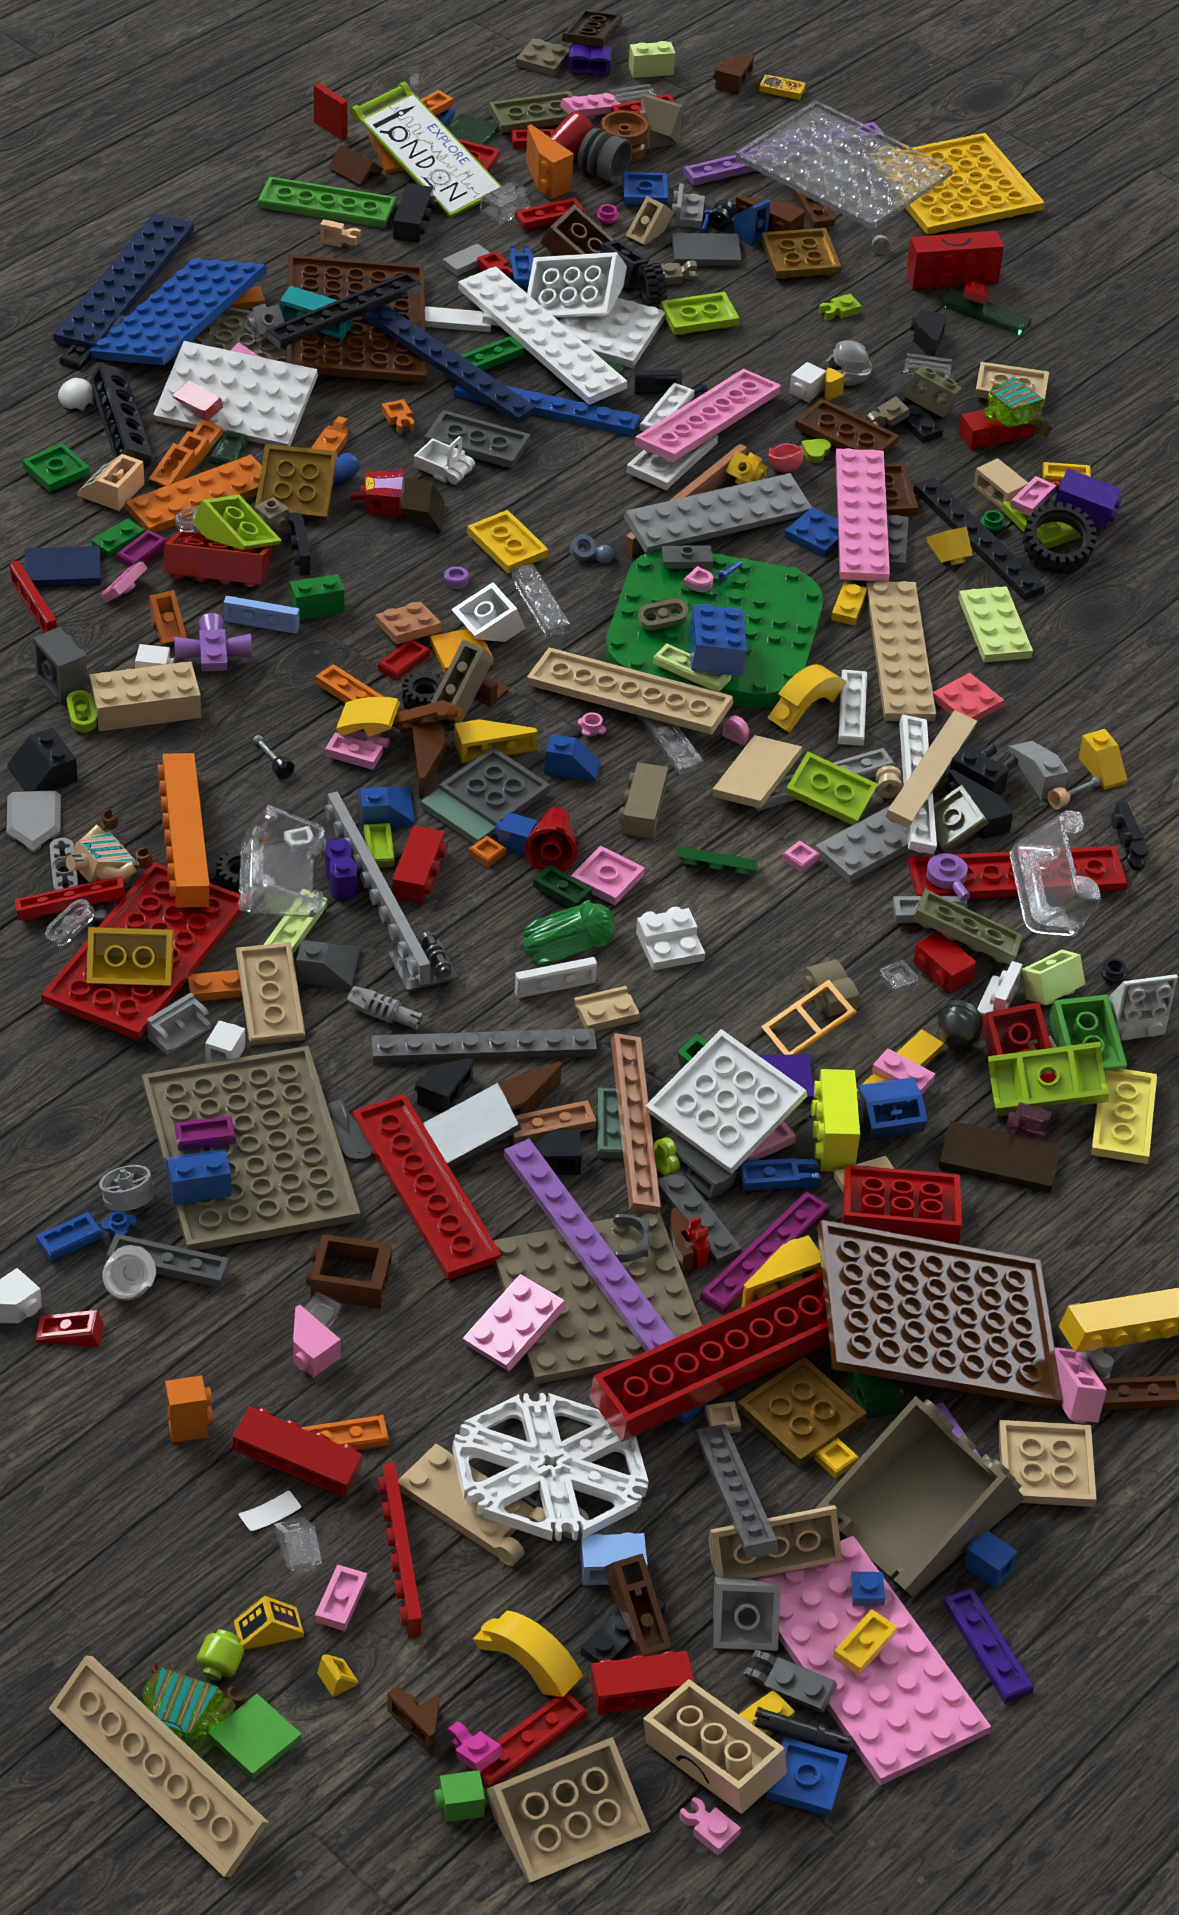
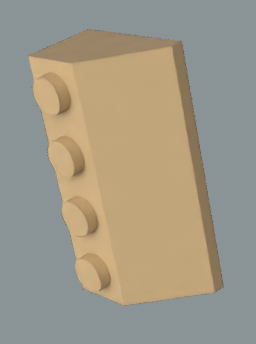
(802, 1540)

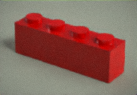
(297, 1451)

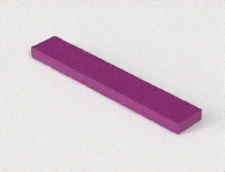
(792, 1224)

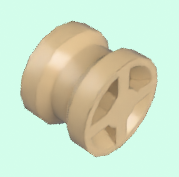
(889, 782)

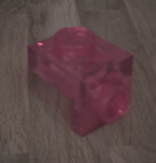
(1029, 1118)

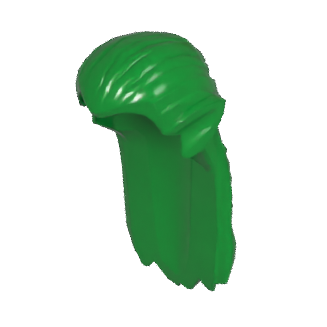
(568, 932)

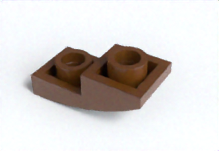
(683, 1249)

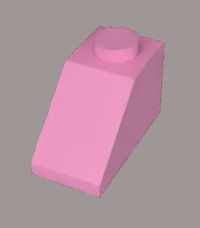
(313, 1343)

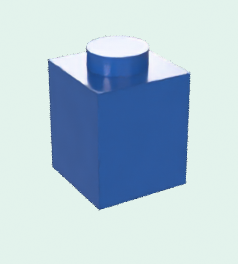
(514, 831)
(990, 1559)

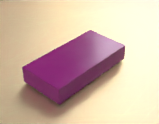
(141, 549)
(204, 1133)

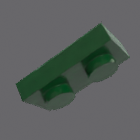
(562, 887)

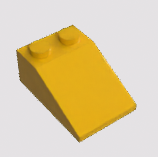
(786, 1266)

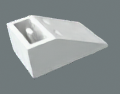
(1143, 1006)

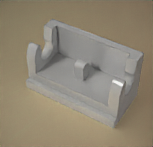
(178, 1024)

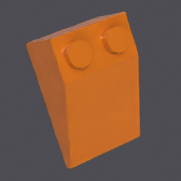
(548, 164)

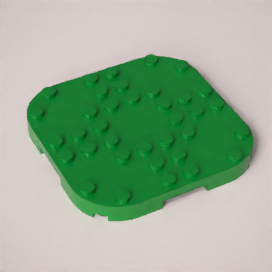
(779, 619)

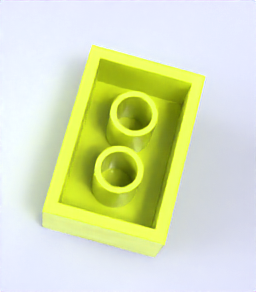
(837, 1119)

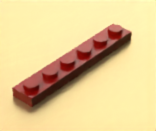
(401, 1558)

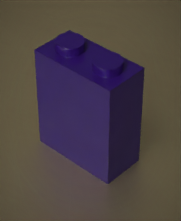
(1091, 496)

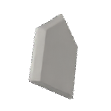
(33, 817)

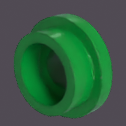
(993, 520)

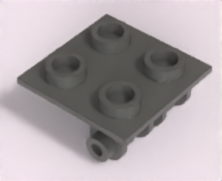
(440, 965)

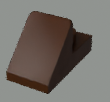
(416, 1720)

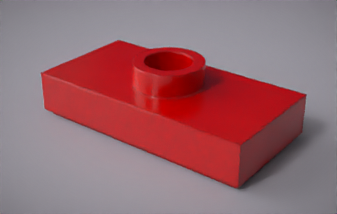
(975, 291)

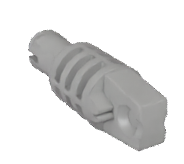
(383, 1007)

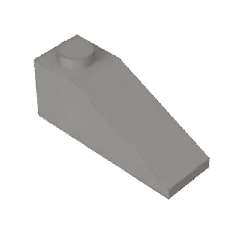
(1040, 767)

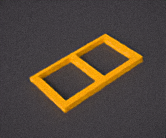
(798, 1007)

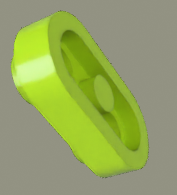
(82, 711)

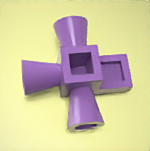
(212, 645)

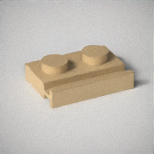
(606, 1009)

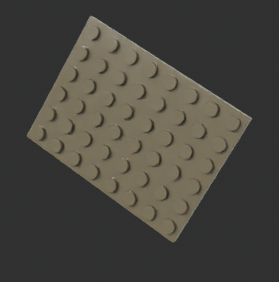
(285, 1153)

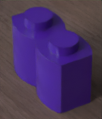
(589, 59)
(340, 869)

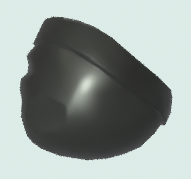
(959, 1024)

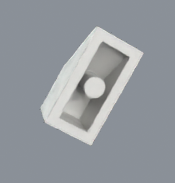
(18, 1297)

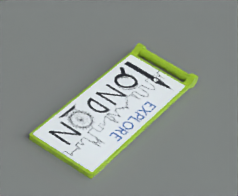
(426, 150)

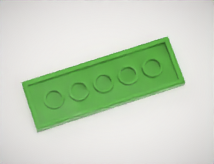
(327, 202)

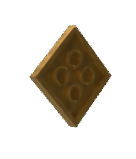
(800, 253)
(298, 479)
(801, 1411)

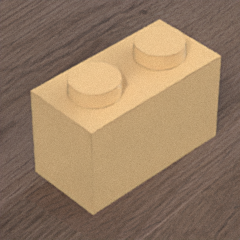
(998, 482)

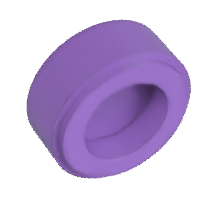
(456, 577)

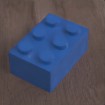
(717, 640)

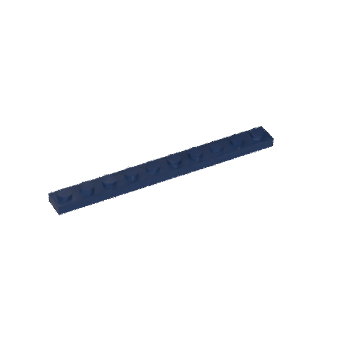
(451, 363)

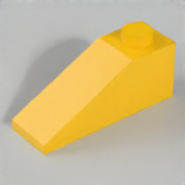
(479, 736)

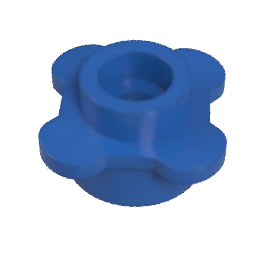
(118, 1223)

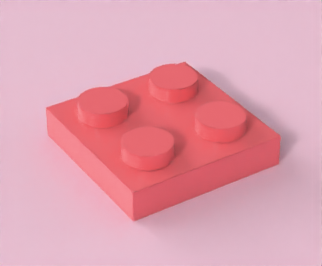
(968, 697)

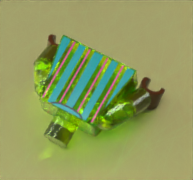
(1016, 404)
(187, 1704)

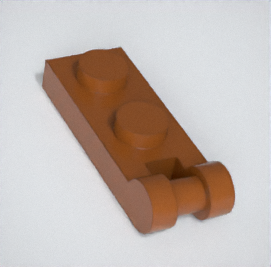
(426, 715)

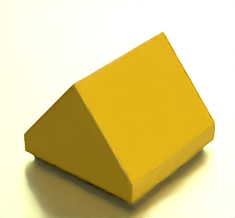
(833, 384)
(336, 1675)

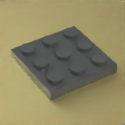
(495, 786)

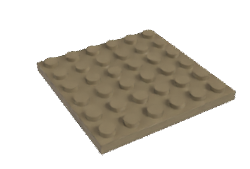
(589, 1330)

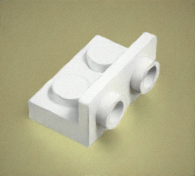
(1001, 990)

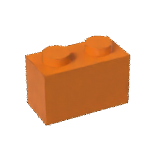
(188, 1408)

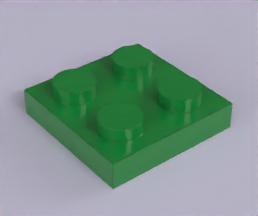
(56, 467)

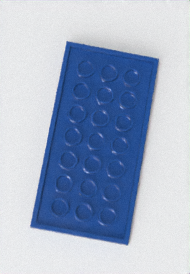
(178, 311)

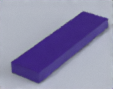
(988, 1645)

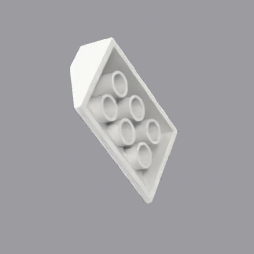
(577, 283)

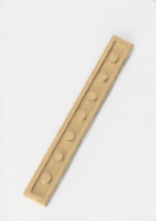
(931, 769)

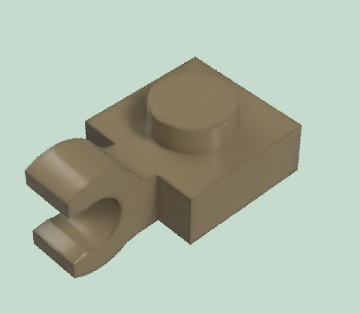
(675, 274)
(889, 412)

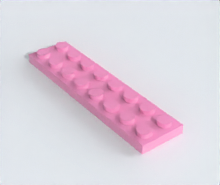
(707, 415)
(862, 515)

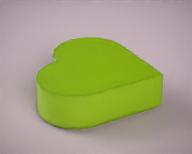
(816, 449)
(666, 1157)

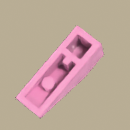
(1080, 1387)

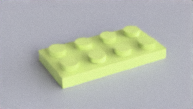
(995, 624)

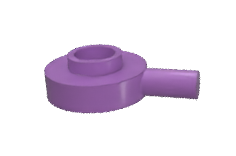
(948, 872)

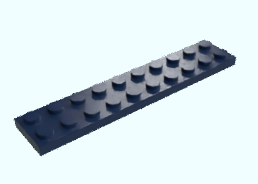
(124, 281)

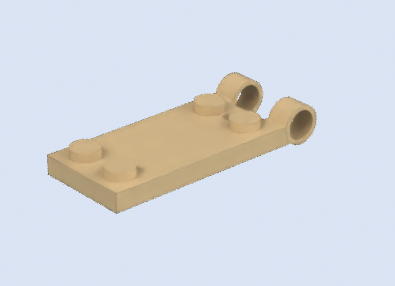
(437, 1488)

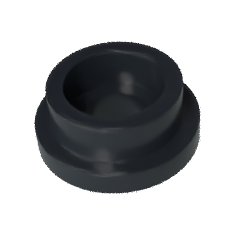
(1114, 971)

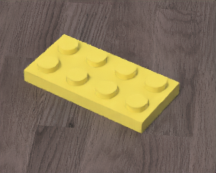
(1125, 1121)

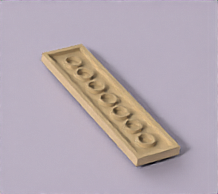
(900, 650)
(630, 690)
(158, 1766)

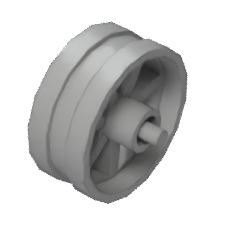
(127, 1188)

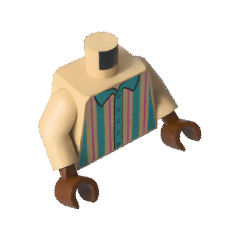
(103, 857)

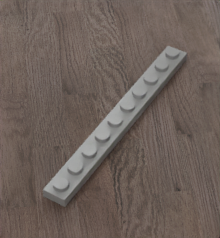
(379, 891)

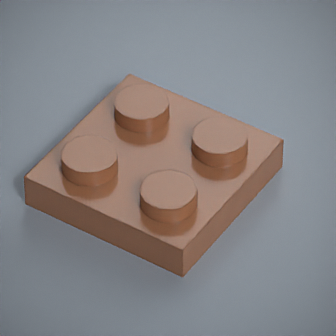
(408, 622)

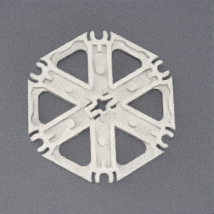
(556, 1484)

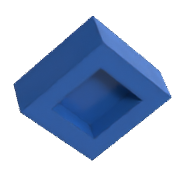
(867, 1588)

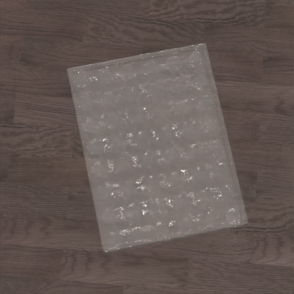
(844, 164)

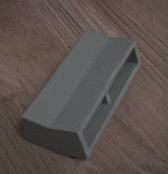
(702, 1170)

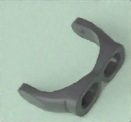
(642, 1248)

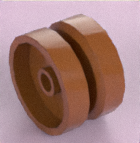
(628, 126)

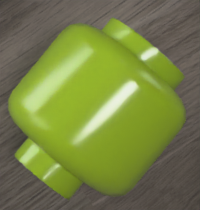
(220, 1655)

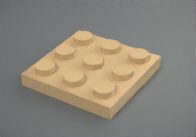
(1050, 1461)

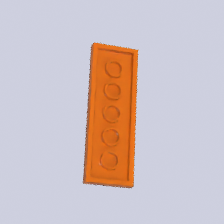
(159, 507)

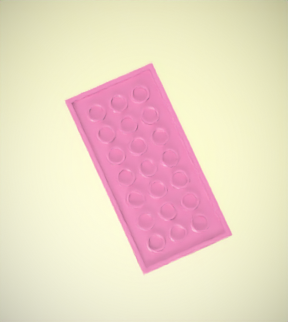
(906, 1700)

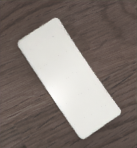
(270, 1511)

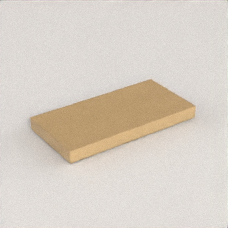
(757, 771)
(270, 994)

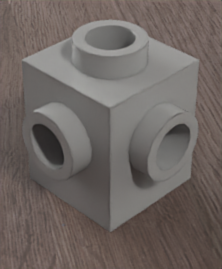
(263, 319)

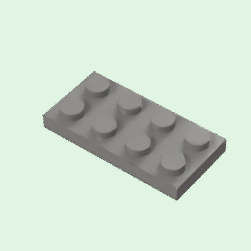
(864, 846)

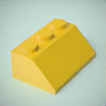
(130, 956)

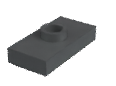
(686, 557)

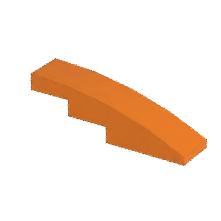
(187, 454)

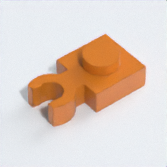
(399, 414)

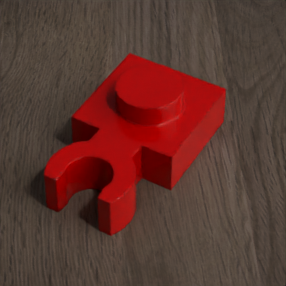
(494, 259)
(699, 1240)

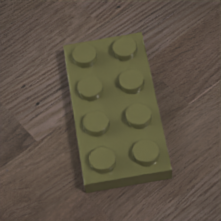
(533, 110)
(968, 927)

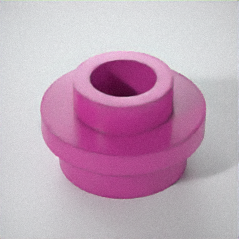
(607, 214)

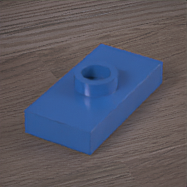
(69, 1236)

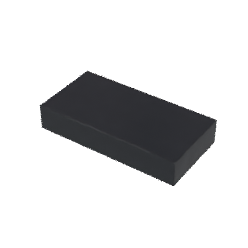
(656, 380)

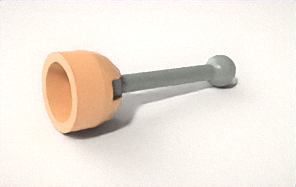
(1064, 795)

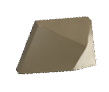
(663, 121)

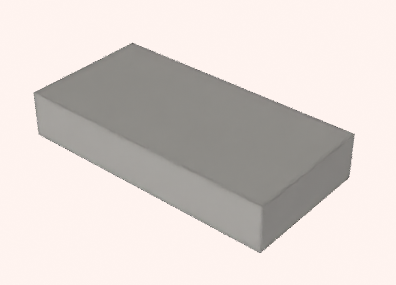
(464, 259)

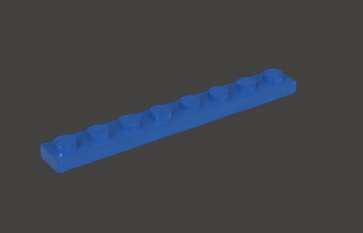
(569, 411)

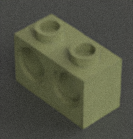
(930, 397)

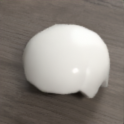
(76, 394)

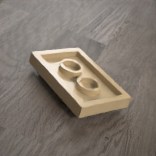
(995, 373)

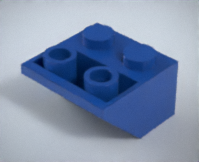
(892, 1108)

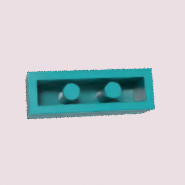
(299, 302)

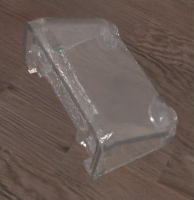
(279, 865)
(1046, 878)

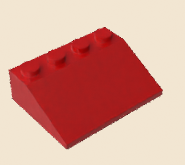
(206, 559)
(903, 1202)

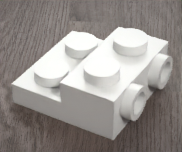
(669, 938)

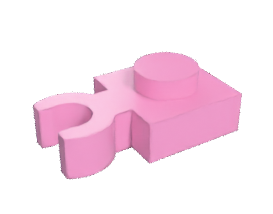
(711, 1828)

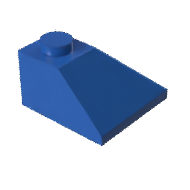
(386, 806)

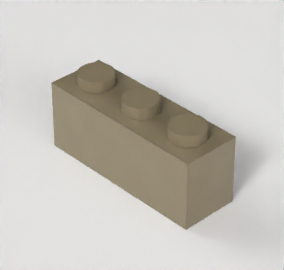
(464, 677)
(643, 800)

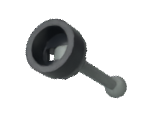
(281, 765)

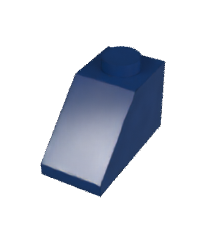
(752, 222)
(570, 759)

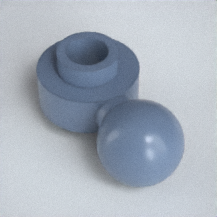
(603, 554)

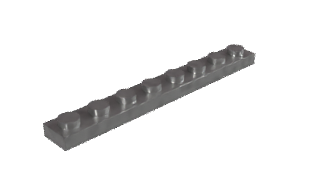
(483, 1045)
(737, 1491)

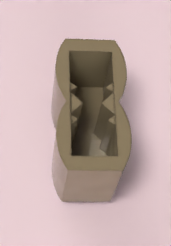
(832, 971)

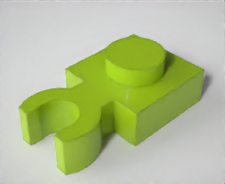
(842, 306)

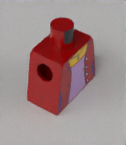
(380, 492)

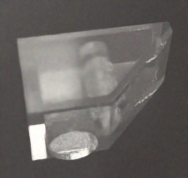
(298, 1544)

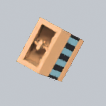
(114, 482)

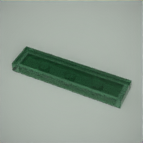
(986, 312)

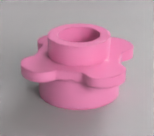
(591, 724)

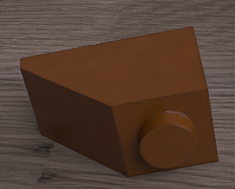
(733, 73)

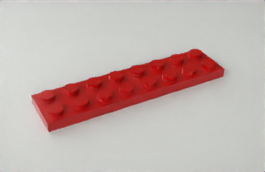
(993, 876)
(426, 1187)

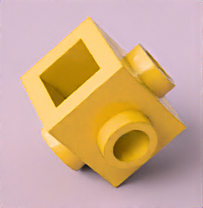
(746, 468)

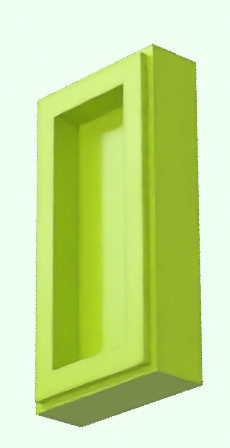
(379, 842)

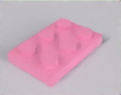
(514, 1322)

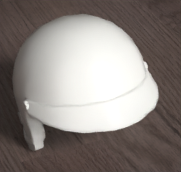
(129, 1273)

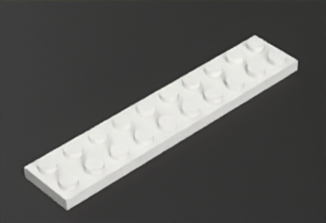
(542, 335)

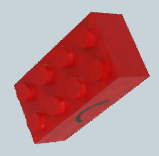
(953, 259)

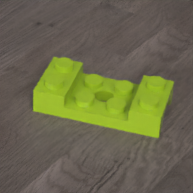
(1077, 1072)

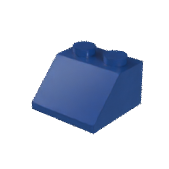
(198, 1176)

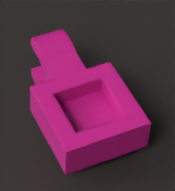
(476, 1750)

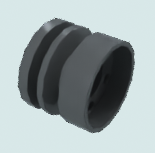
(604, 155)

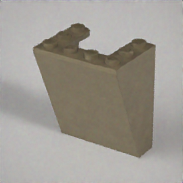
(921, 1496)

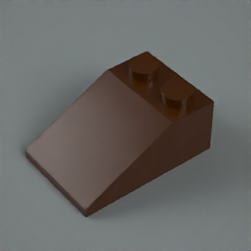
(575, 235)

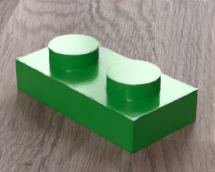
(117, 538)

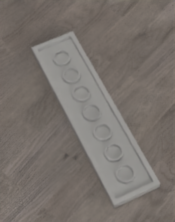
(717, 512)

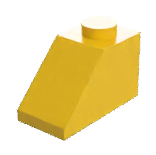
(951, 545)
(1103, 758)

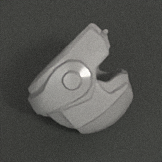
(853, 361)

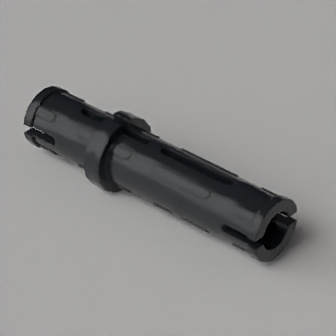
(799, 1730)

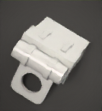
(444, 460)

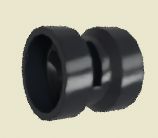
(721, 214)

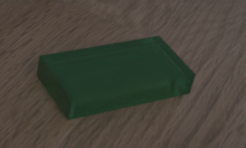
(229, 448)

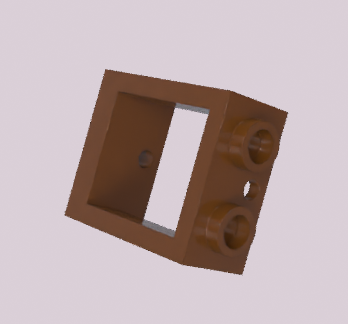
(350, 1290)

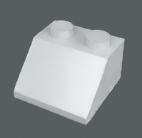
(490, 615)

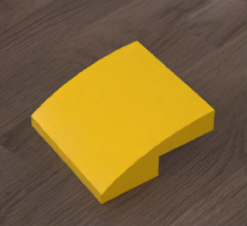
(368, 713)

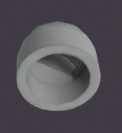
(883, 246)

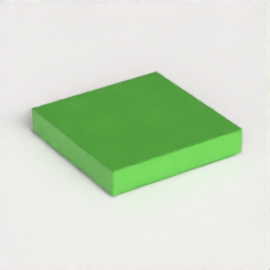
(254, 1736)

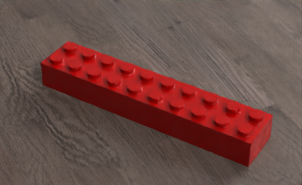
(713, 1358)

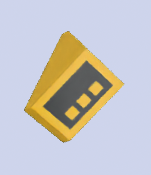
(268, 1623)

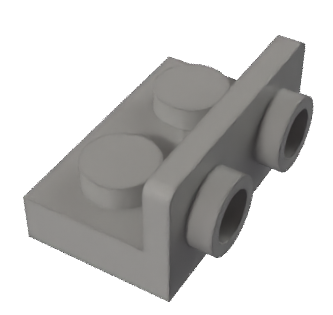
(688, 208)

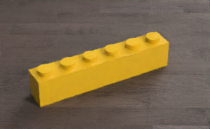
(1122, 1320)

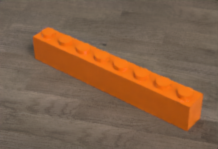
(185, 830)

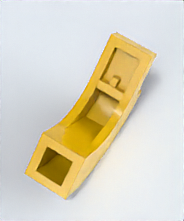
(801, 691)
(533, 1648)

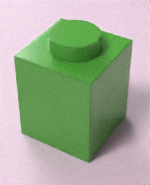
(460, 1796)

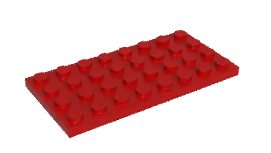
(146, 906)

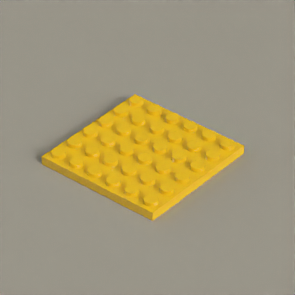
(979, 191)

